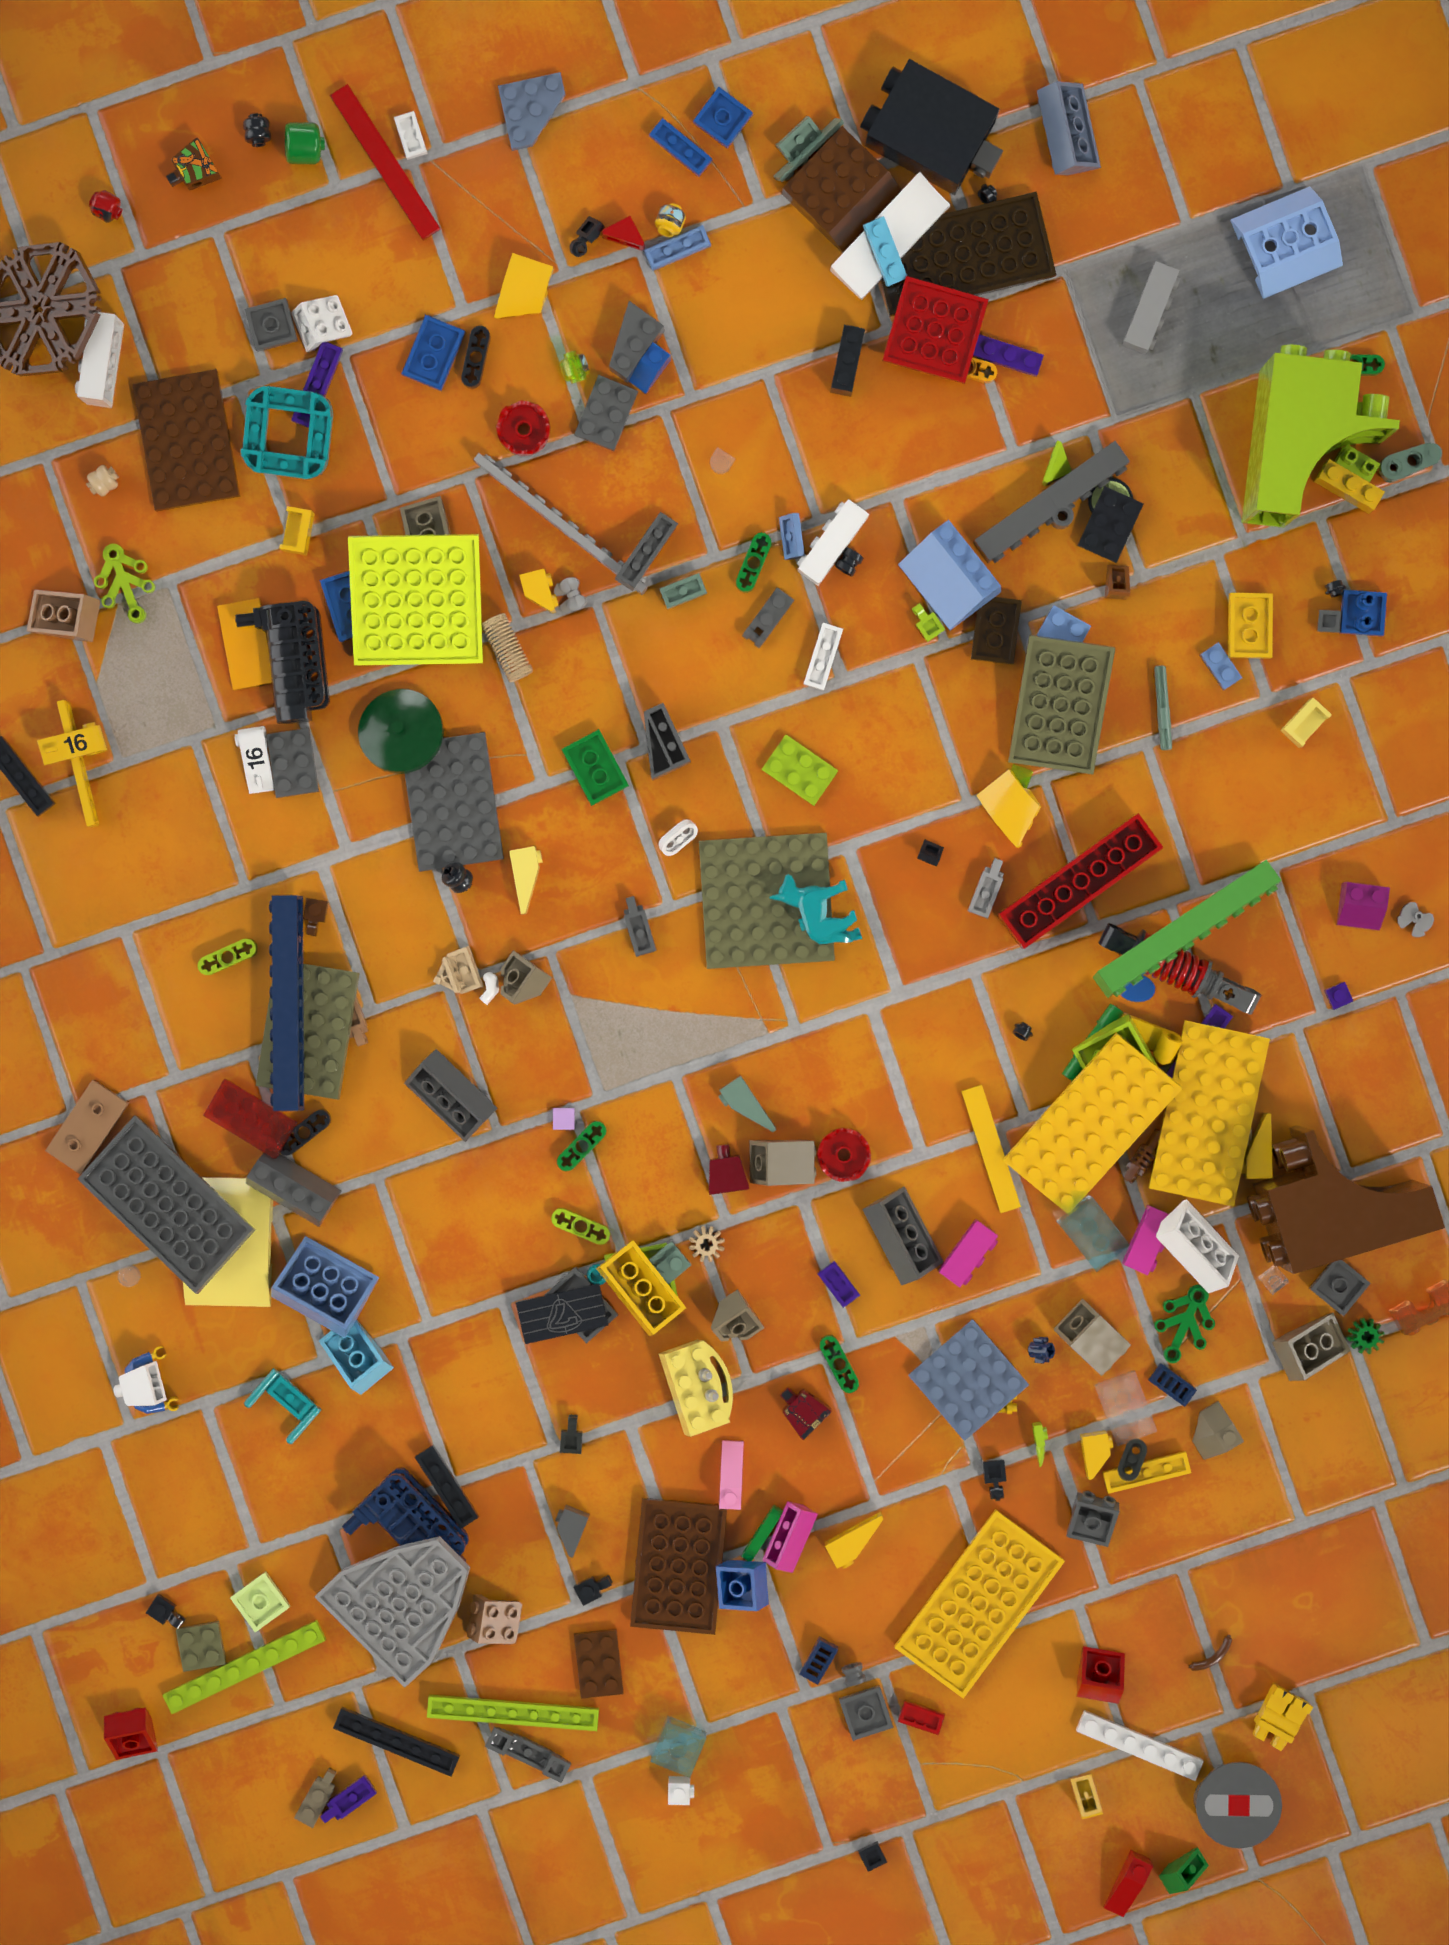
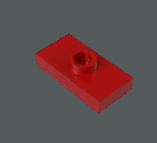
(921, 1717)

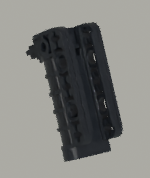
(290, 658)

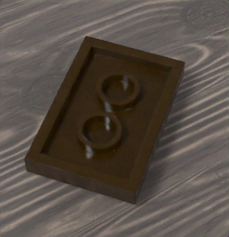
(996, 631)

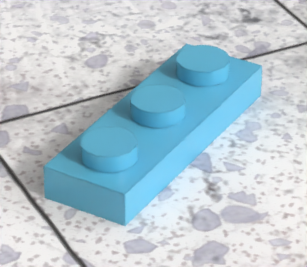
(885, 251)

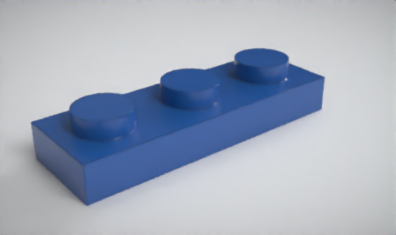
(680, 147)

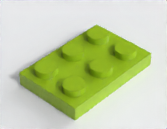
(799, 770)

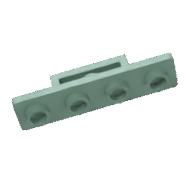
(801, 143)

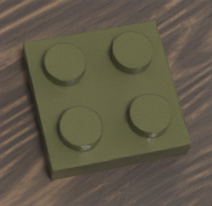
(201, 1646)

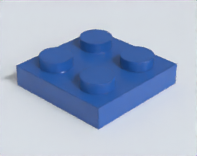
(723, 117)

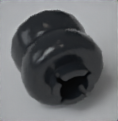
(256, 130)
(457, 877)

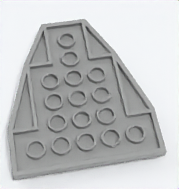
(400, 1603)

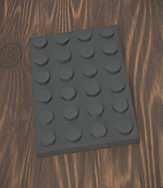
(455, 806)

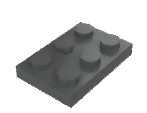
(606, 413)
(292, 763)
(576, 1279)

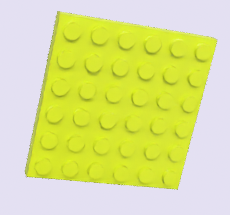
(415, 599)

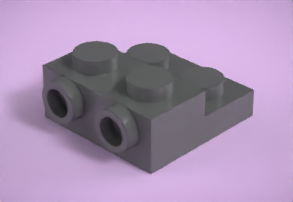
(1093, 1518)

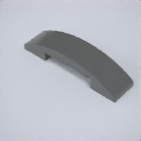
(528, 1752)

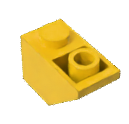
(537, 589)

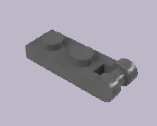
(768, 617)

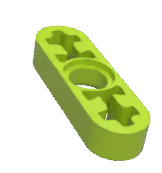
(215, 968)
(564, 1224)

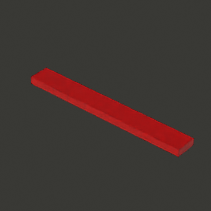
(385, 162)

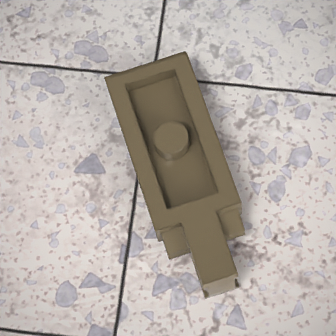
(316, 1799)

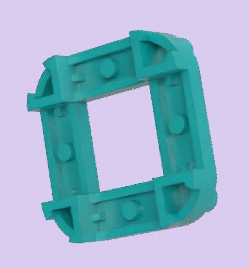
(256, 432)

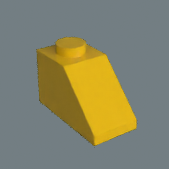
(1095, 1451)

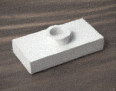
(410, 135)

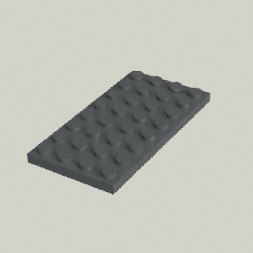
(166, 1204)

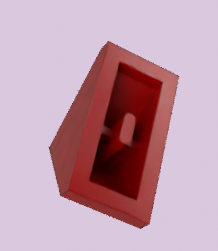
(624, 233)

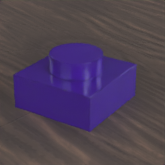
(1338, 995)

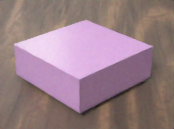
(563, 1118)

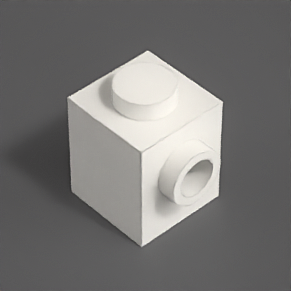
(680, 1790)

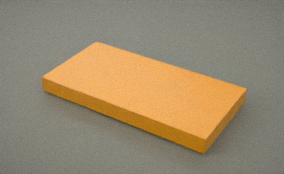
(245, 647)

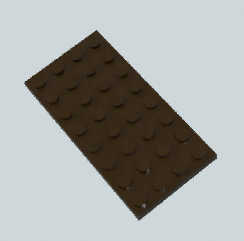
(980, 249)

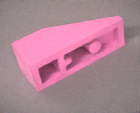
(731, 1474)

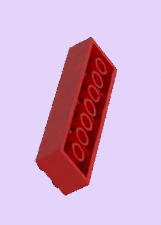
(1080, 881)

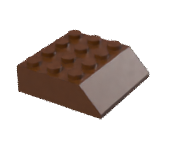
(841, 189)

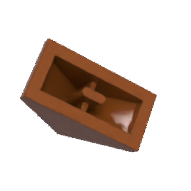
(1117, 582)

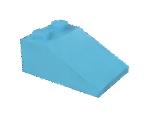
(357, 1357)

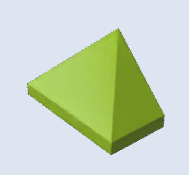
(1057, 466)

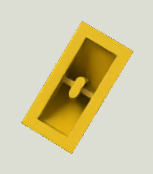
(1086, 1796)

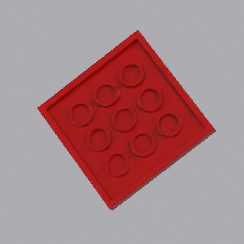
(935, 330)

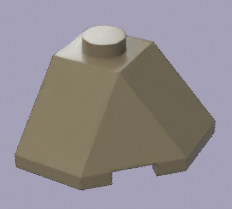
(522, 979)
(735, 1319)
(1215, 1432)

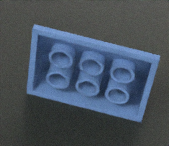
(950, 575)
(324, 1286)

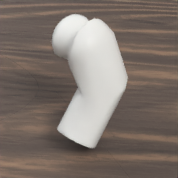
(492, 987)

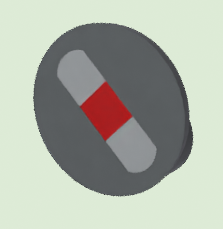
(1238, 1805)

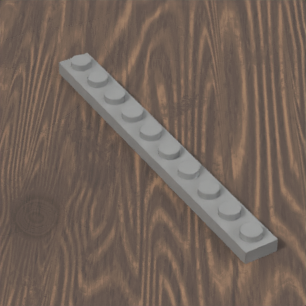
(553, 516)

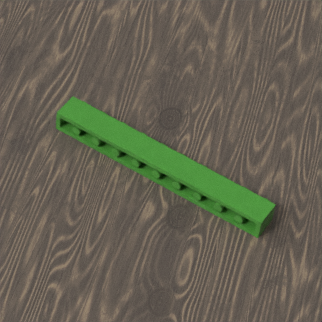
(1186, 929)

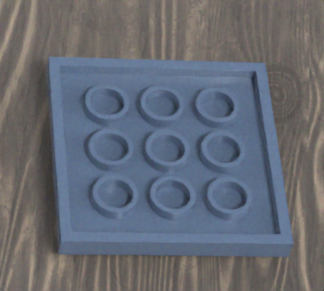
(968, 1380)

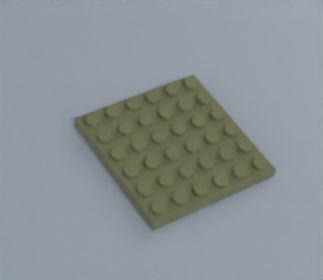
(739, 916)

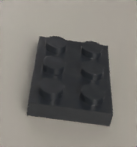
(1110, 524)

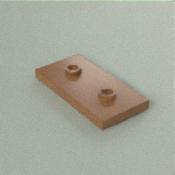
(87, 1127)

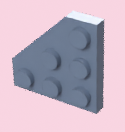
(529, 107)

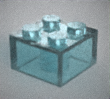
(678, 1746)

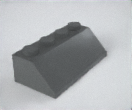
(450, 1095)
(293, 1187)
(903, 1236)

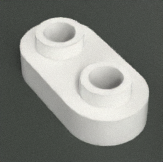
(678, 837)

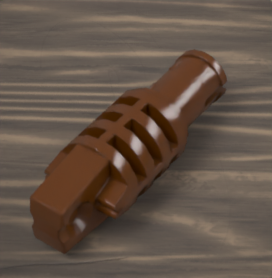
(1142, 1158)

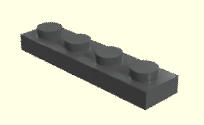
(646, 551)

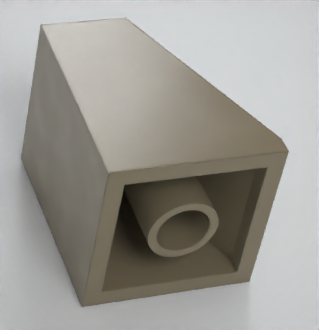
(782, 1162)
(1092, 1337)

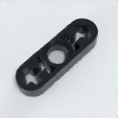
(484, 343)
(313, 1117)

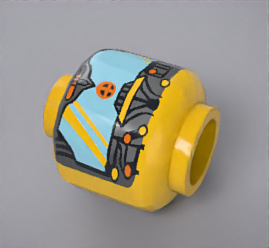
(670, 220)

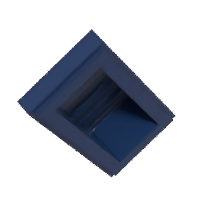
(1187, 1396)
(832, 1648)

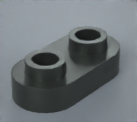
(1132, 1460)

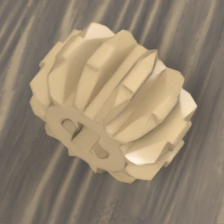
(701, 1250)

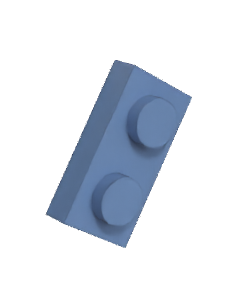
(791, 536)
(1221, 666)

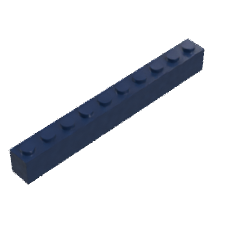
(288, 1003)

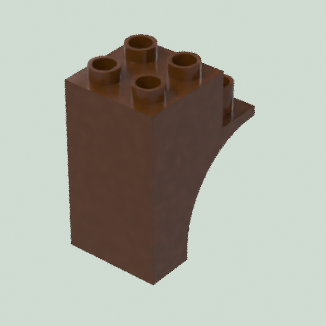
(1324, 1217)

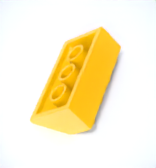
(641, 1288)

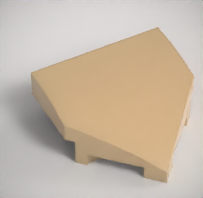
(459, 972)

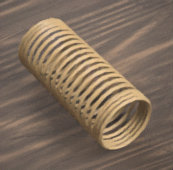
(499, 624)

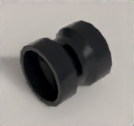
(849, 561)

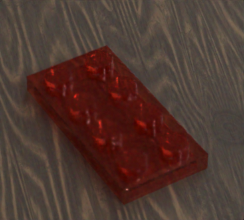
(250, 1118)

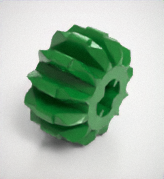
(1372, 1329)

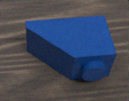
(650, 368)

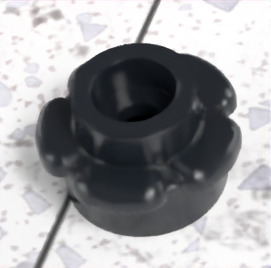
(987, 194)
(1335, 588)
(1022, 1031)

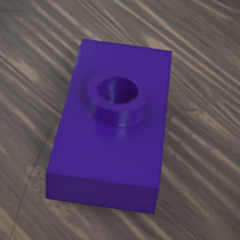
(838, 1284)

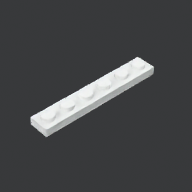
(1139, 1745)

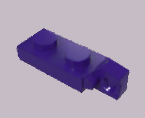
(349, 1799)

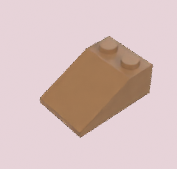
(63, 615)

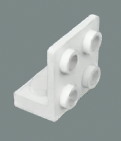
(321, 321)

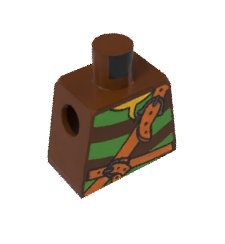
(193, 167)

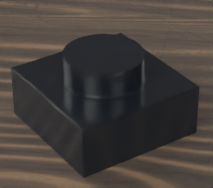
(930, 853)
(872, 1856)

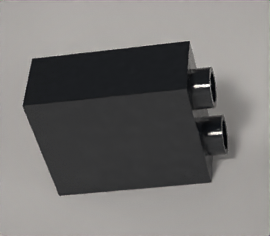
(929, 125)

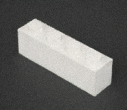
(833, 541)

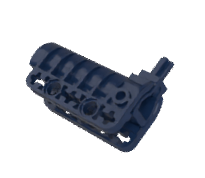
(403, 1517)

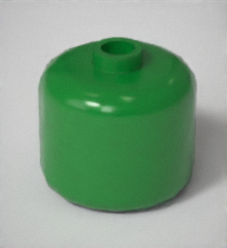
(303, 143)

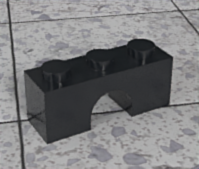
(847, 360)

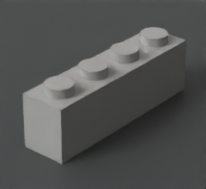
(1151, 307)

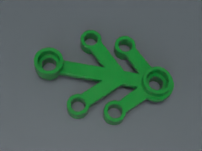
(1186, 1321)

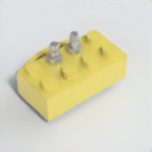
(697, 1386)

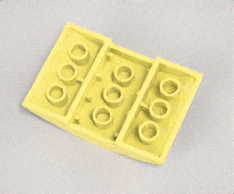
(248, 1273)

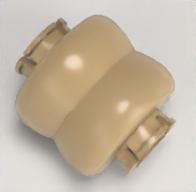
(102, 480)

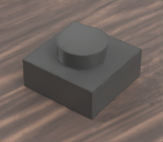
(1329, 621)

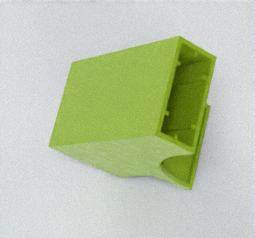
(1299, 416)

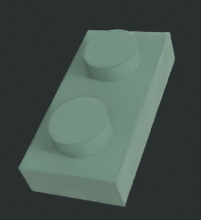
(683, 591)

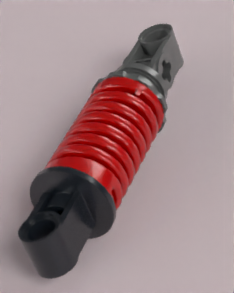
(1187, 971)

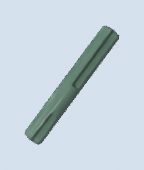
(1163, 708)

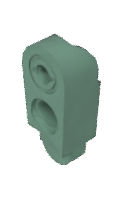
(1424, 454)

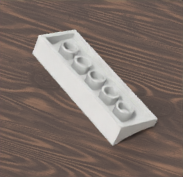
(908, 219)

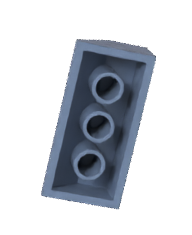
(1068, 128)

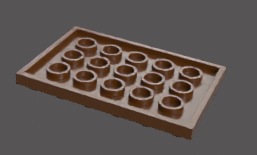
(186, 440)
(677, 1566)

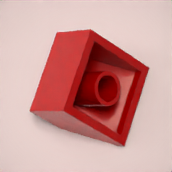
(1101, 1675)
(130, 1733)

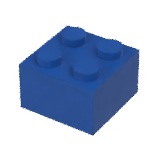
(742, 1585)

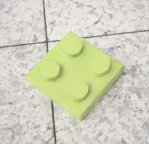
(260, 1601)

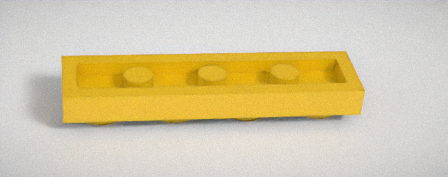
(1151, 1471)

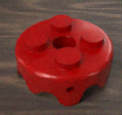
(523, 413)
(859, 1154)

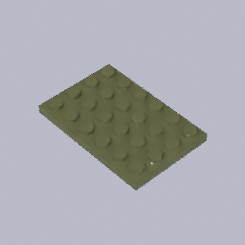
(1061, 704)
(327, 1027)

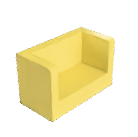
(1305, 722)

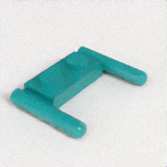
(290, 1398)

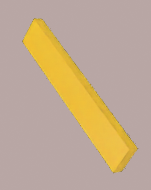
(79, 768)
(991, 1148)

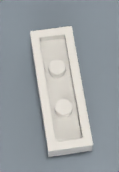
(823, 656)

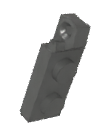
(638, 928)

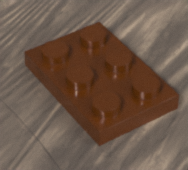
(598, 1663)

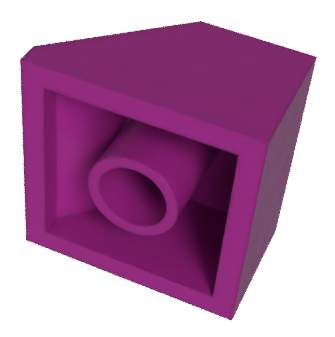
(1362, 905)

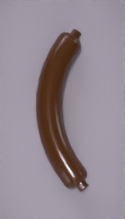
(1201, 1665)

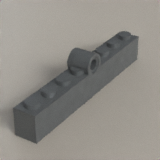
(1051, 502)

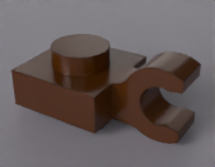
(315, 912)

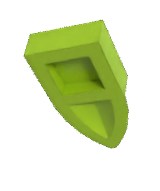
(1040, 1435)

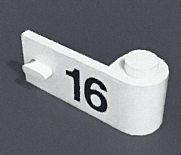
(255, 758)

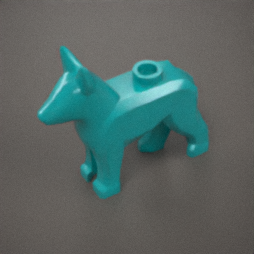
(813, 910)

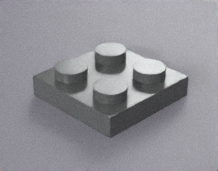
(271, 325)
(1339, 1286)
(866, 1712)

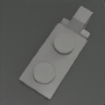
(987, 889)

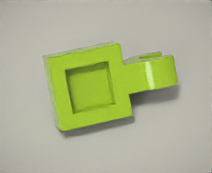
(929, 624)

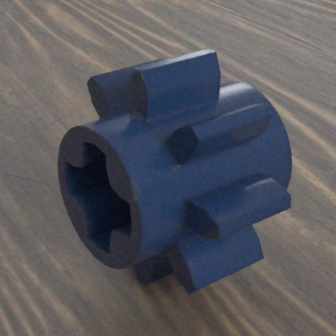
(1041, 1350)

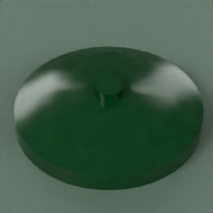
(400, 731)

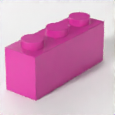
(1144, 1244)
(968, 1253)
(790, 1537)

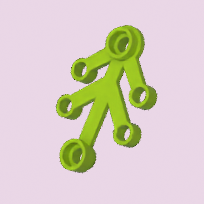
(123, 580)

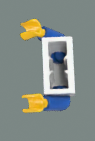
(143, 1385)

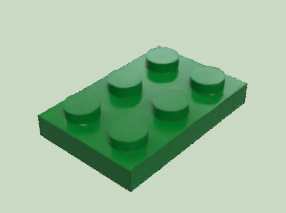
(595, 767)

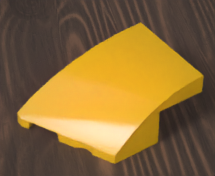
(523, 287)
(1010, 806)

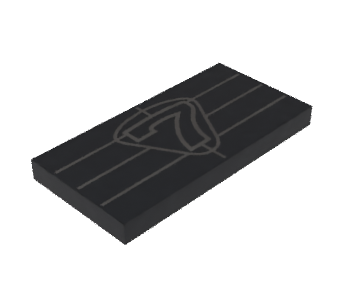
(562, 1313)

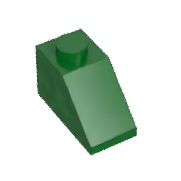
(1183, 1871)

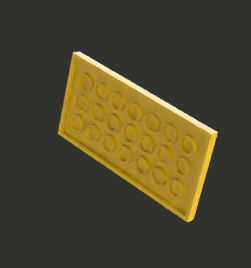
(1211, 1116)
(1092, 1123)
(979, 1603)

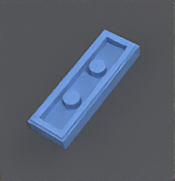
(677, 248)

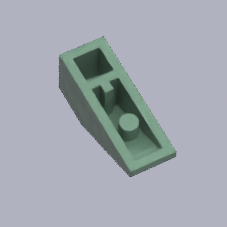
(742, 1100)

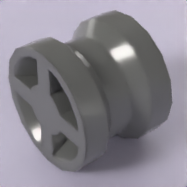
(853, 1674)

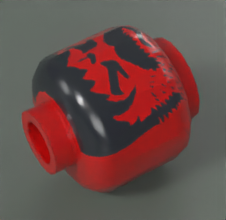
(105, 206)

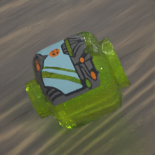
(574, 367)

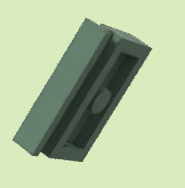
(670, 1262)

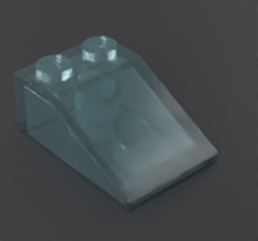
(1093, 1233)

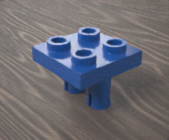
(1363, 613)

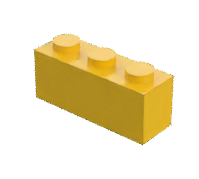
(1349, 486)

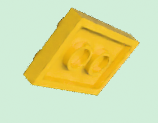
(1250, 625)

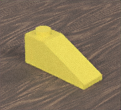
(525, 870)

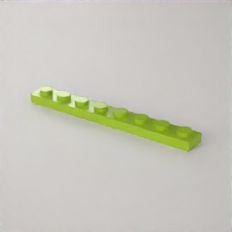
(244, 1667)
(512, 1712)

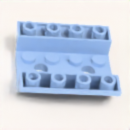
(1297, 254)

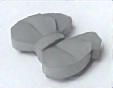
(570, 588)
(1411, 914)

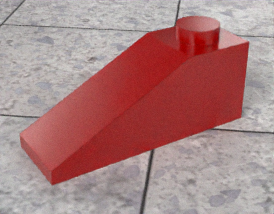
(1128, 1883)

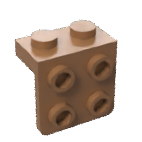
(493, 1621)

